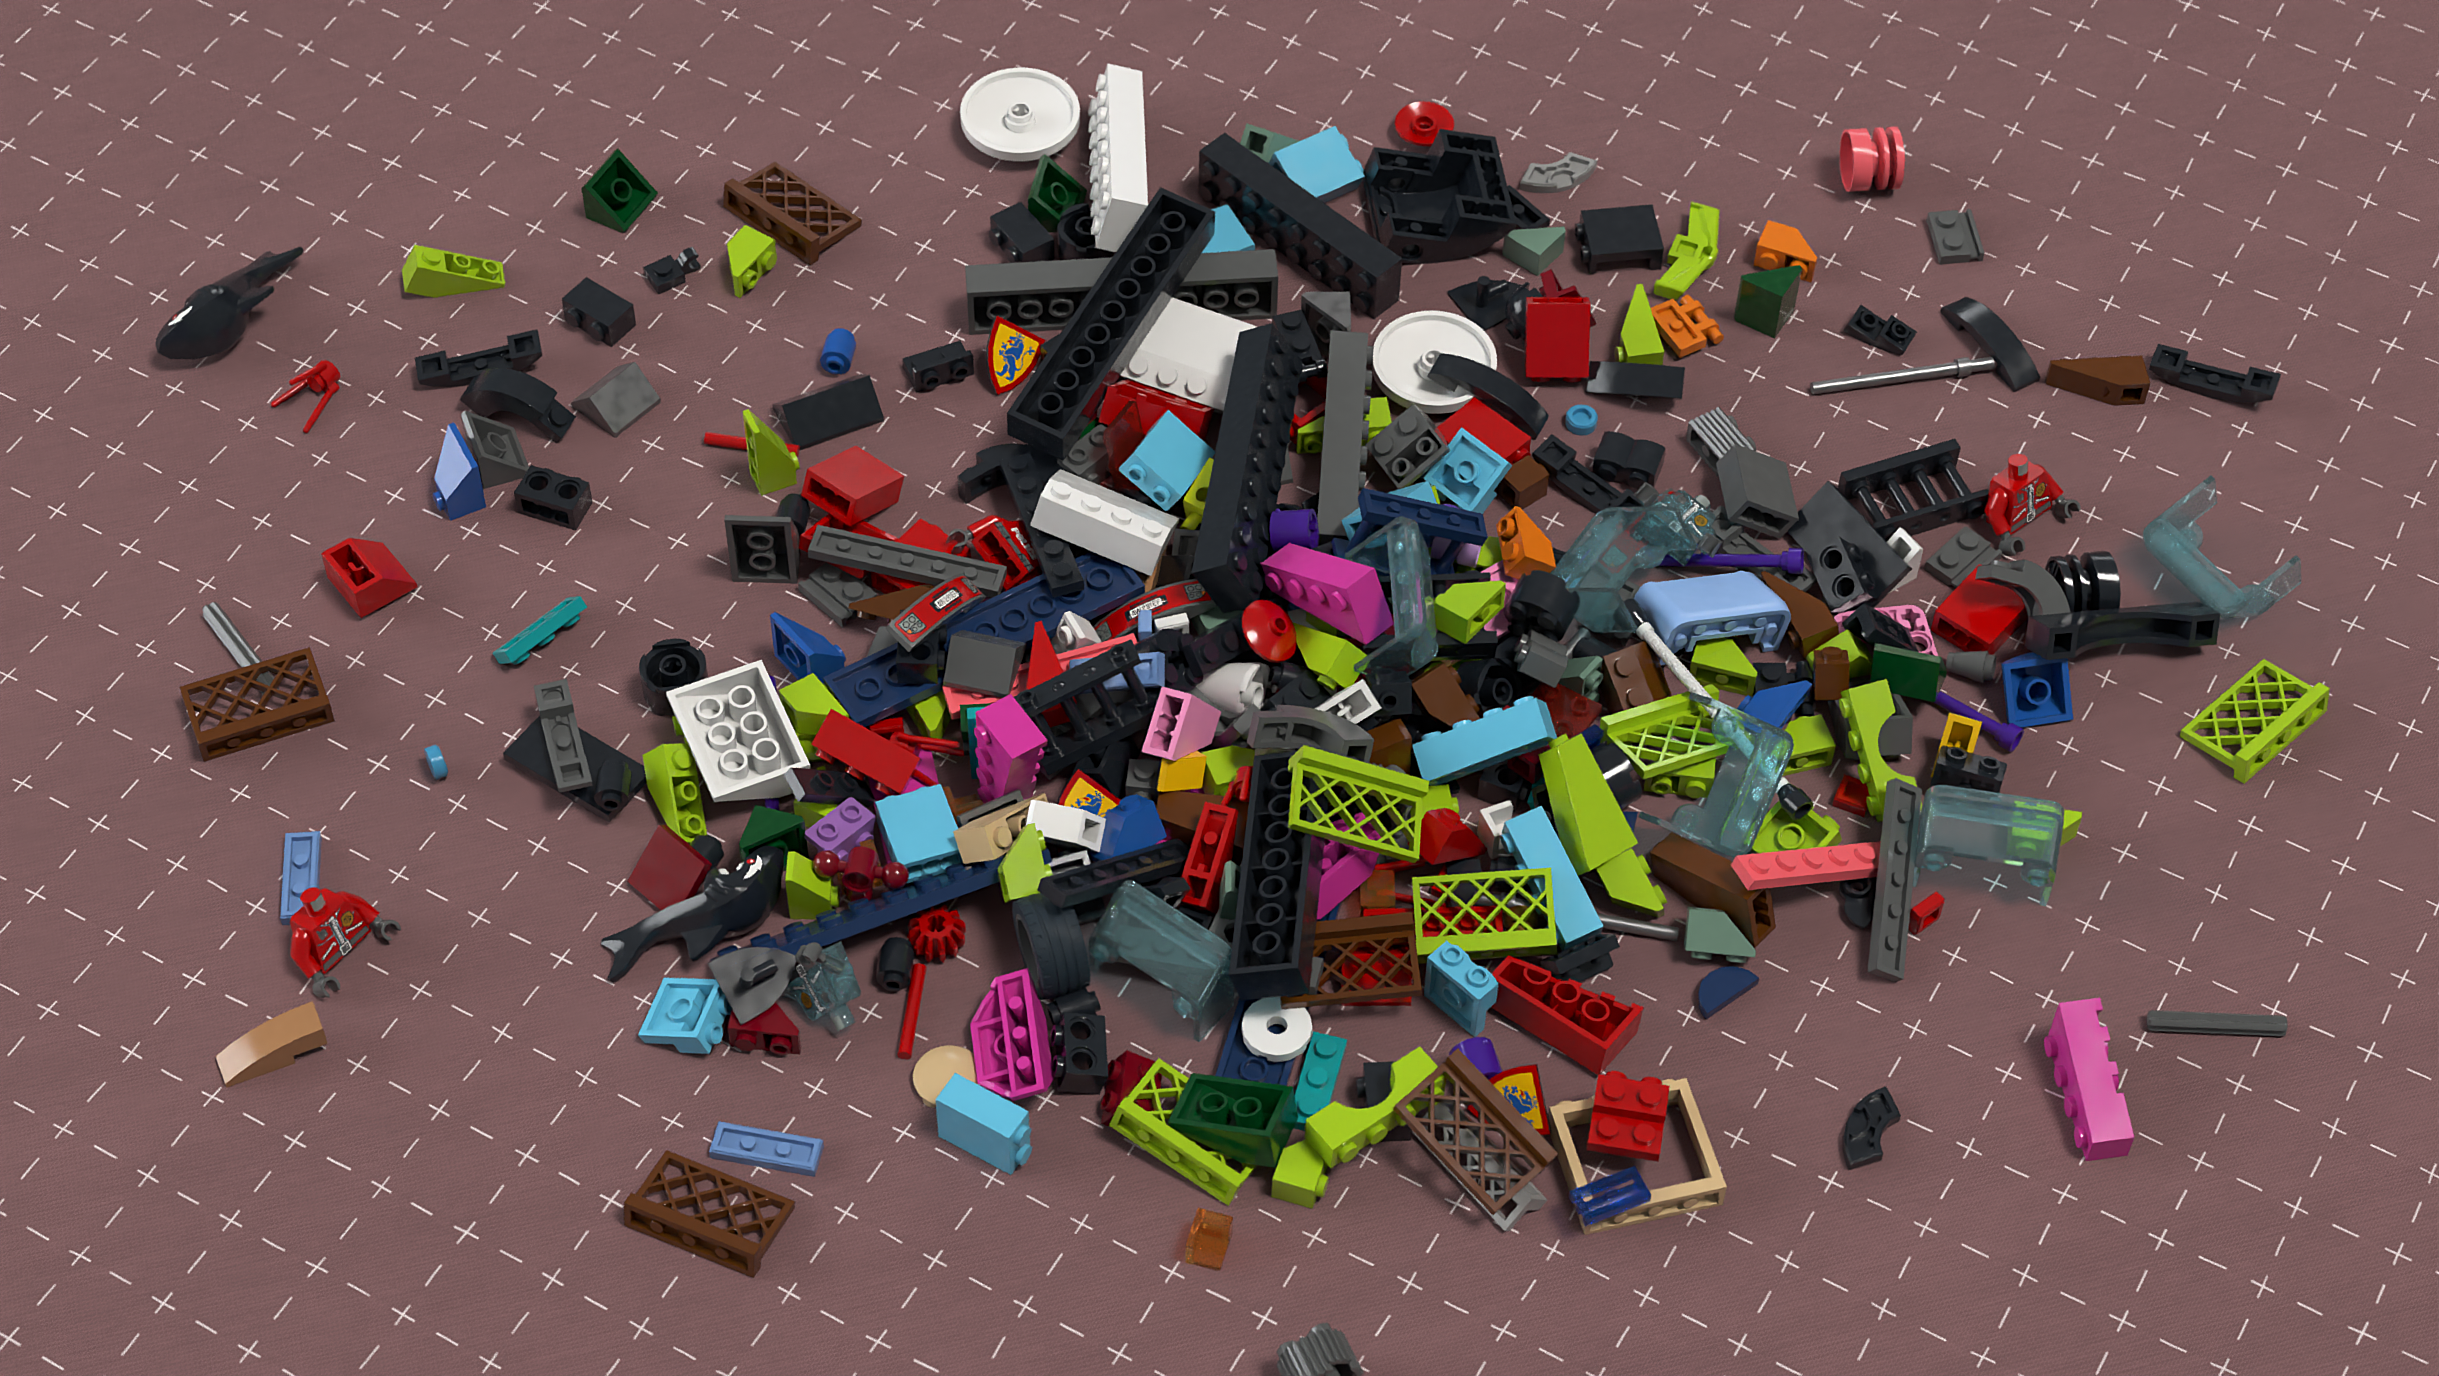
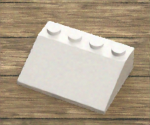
(1188, 354)
(1103, 521)
(739, 733)

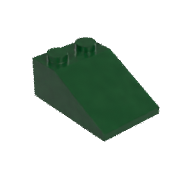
(1237, 1117)

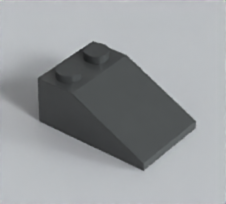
(763, 549)
(1894, 735)

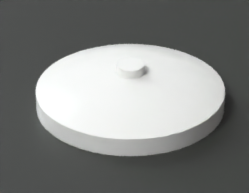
(1020, 114)
(1409, 350)

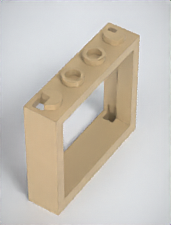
(1664, 1201)

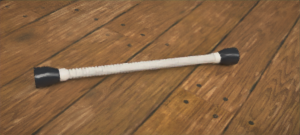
(1792, 799)

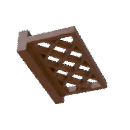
(779, 222)
(263, 723)
(1357, 933)
(1501, 1118)
(695, 1232)

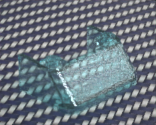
(2175, 543)
(1610, 551)
(1404, 554)
(1742, 786)
(1992, 830)
(1169, 950)

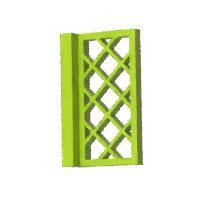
(1661, 717)
(2276, 730)
(1355, 777)
(1494, 944)
(1170, 1146)

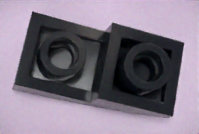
(1873, 330)

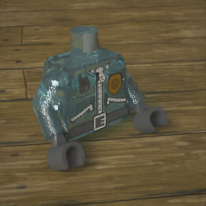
(1695, 514)
(824, 983)

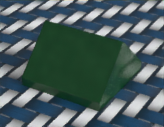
(616, 193)
(1053, 193)
(1767, 299)
(1909, 672)
(774, 829)

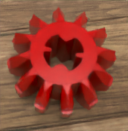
(937, 933)

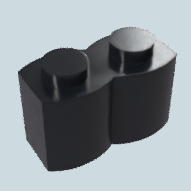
(1628, 460)

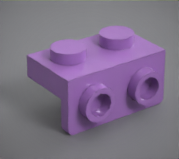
(842, 828)

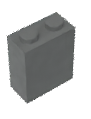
(1757, 491)

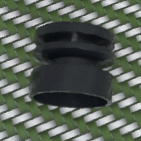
(2087, 583)

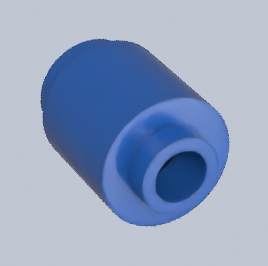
(838, 351)

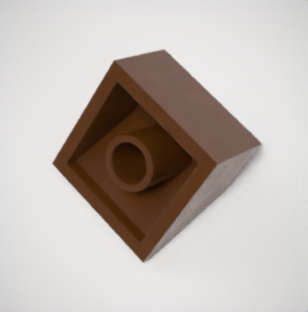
(1632, 678)

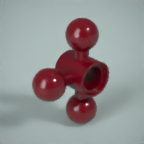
(860, 871)

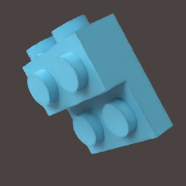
(1468, 473)
(1460, 987)
(686, 1015)

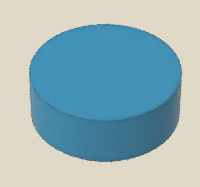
(1581, 420)
(436, 761)

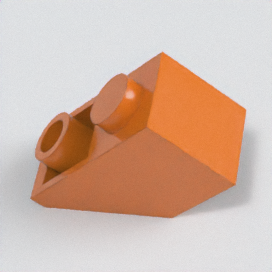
(1784, 247)
(1523, 545)

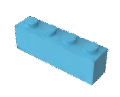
(1485, 741)
(1538, 846)

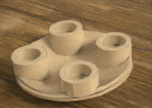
(938, 1067)

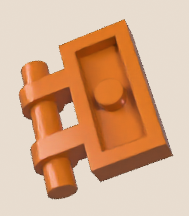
(1679, 331)

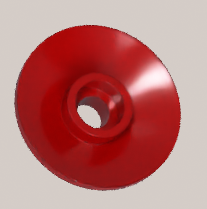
(1421, 121)
(1269, 631)

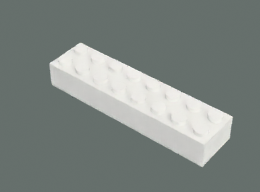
(1117, 156)

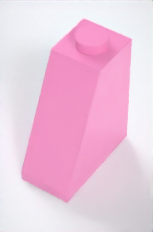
(1180, 725)

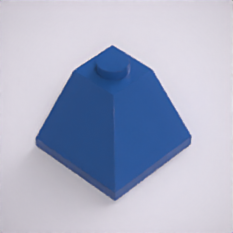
(457, 478)
(803, 649)
(2036, 690)
(1777, 703)
(1129, 828)

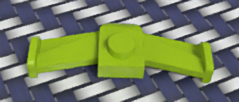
(1692, 253)

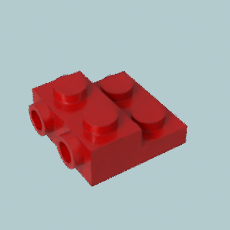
(1628, 1116)

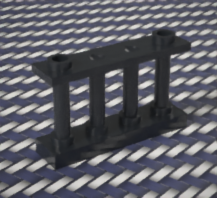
(1914, 467)
(1480, 646)
(1102, 730)

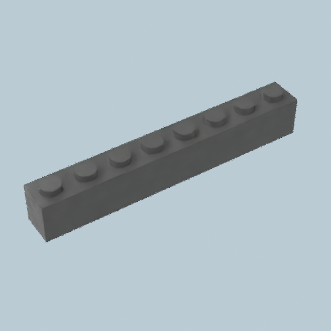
(1344, 431)

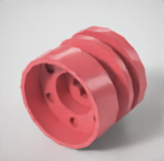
(1870, 158)

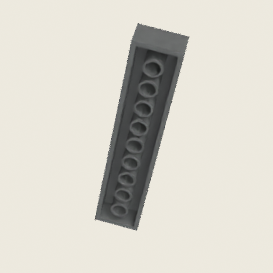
(1050, 292)

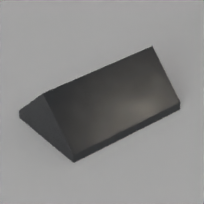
(830, 411)

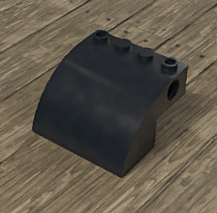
(1439, 201)

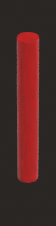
(737, 442)
(912, 1011)

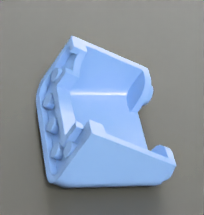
(1714, 608)

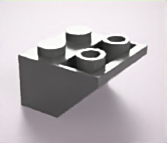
(1408, 446)

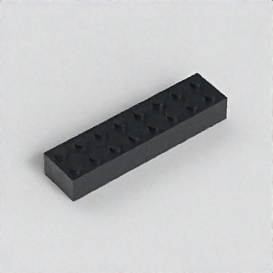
(1300, 225)
(1276, 888)

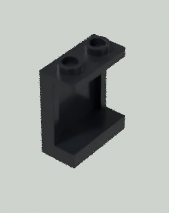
(1619, 236)

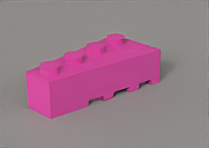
(1330, 589)
(1007, 750)
(2089, 1080)

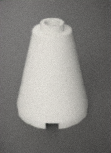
(1236, 685)

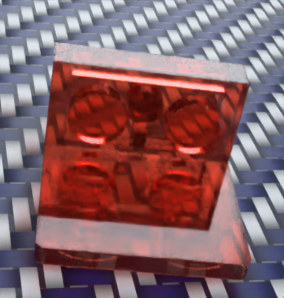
(1121, 440)
(1568, 709)

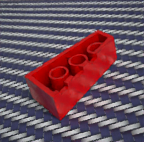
(1565, 1015)

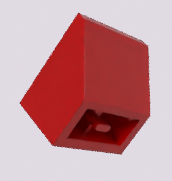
(366, 574)

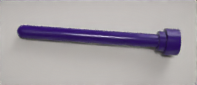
(1789, 560)
(2007, 735)

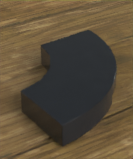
(1866, 1126)

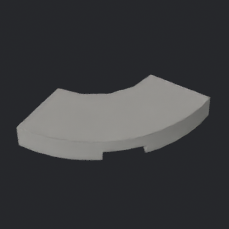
(1558, 176)

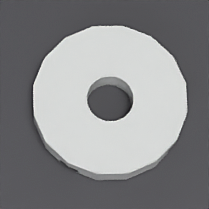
(1276, 1046)

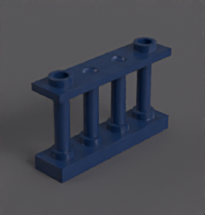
(1433, 521)

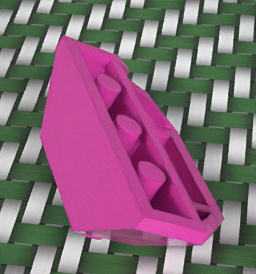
(1344, 866)
(1012, 1039)

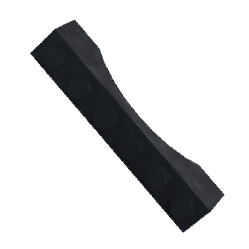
(2076, 632)

